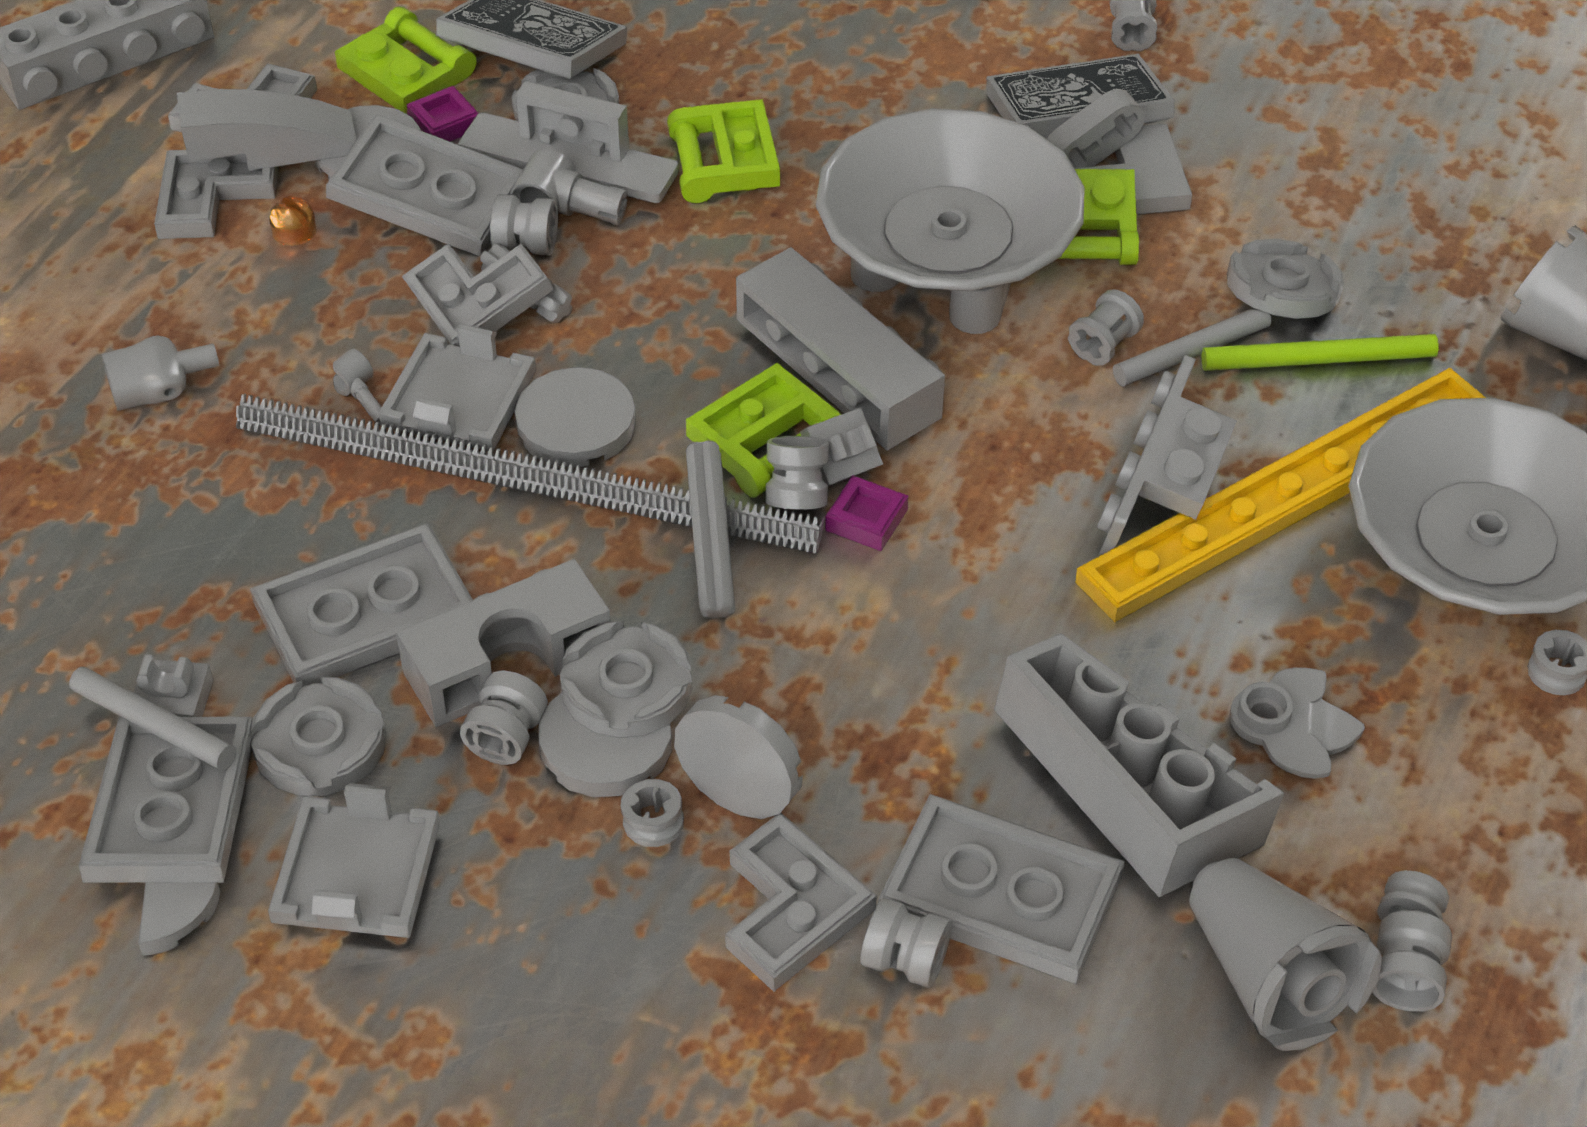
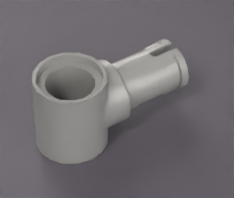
(554, 177)

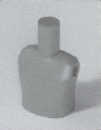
(153, 370)

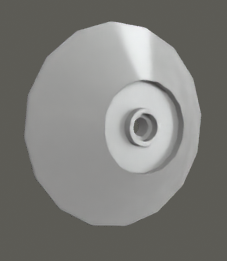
(950, 199)
(1479, 504)

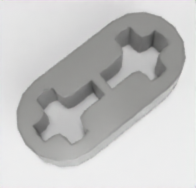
(1096, 132)

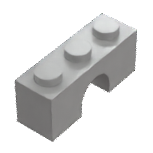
(451, 653)

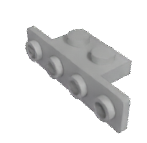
(581, 128)
(1177, 459)

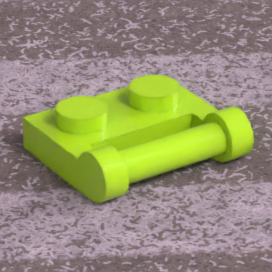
(397, 73)
(741, 144)
(1107, 206)
(753, 415)

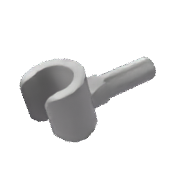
(350, 378)

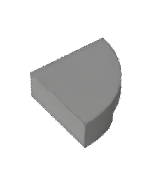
(173, 912)

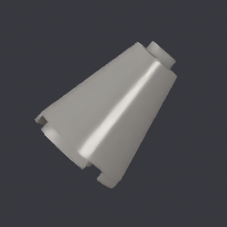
(1556, 297)
(1283, 953)

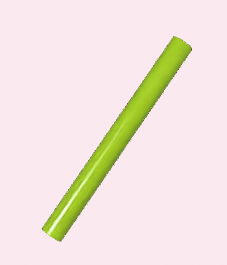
(1319, 352)

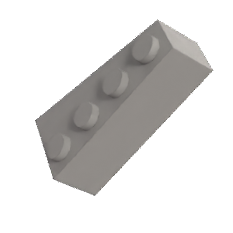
(1130, 767)

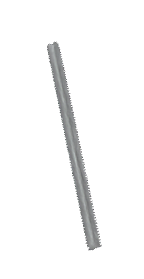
(516, 473)

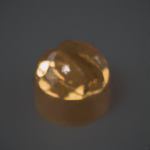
(286, 224)

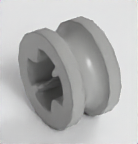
(1551, 676)
(657, 830)
(1412, 892)

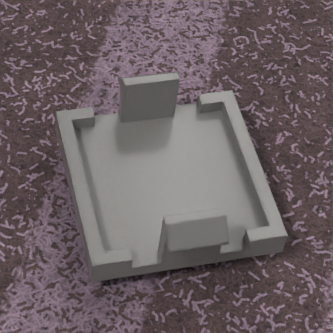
(458, 389)
(355, 864)

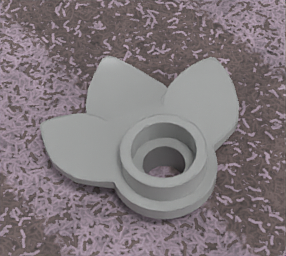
(1299, 724)

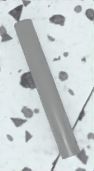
(1191, 345)
(153, 718)

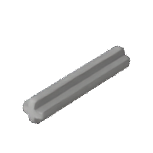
(710, 530)

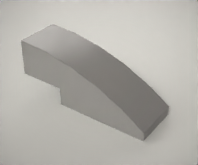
(264, 126)

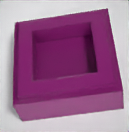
(443, 114)
(866, 513)

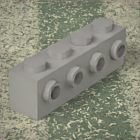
(92, 42)
(840, 347)

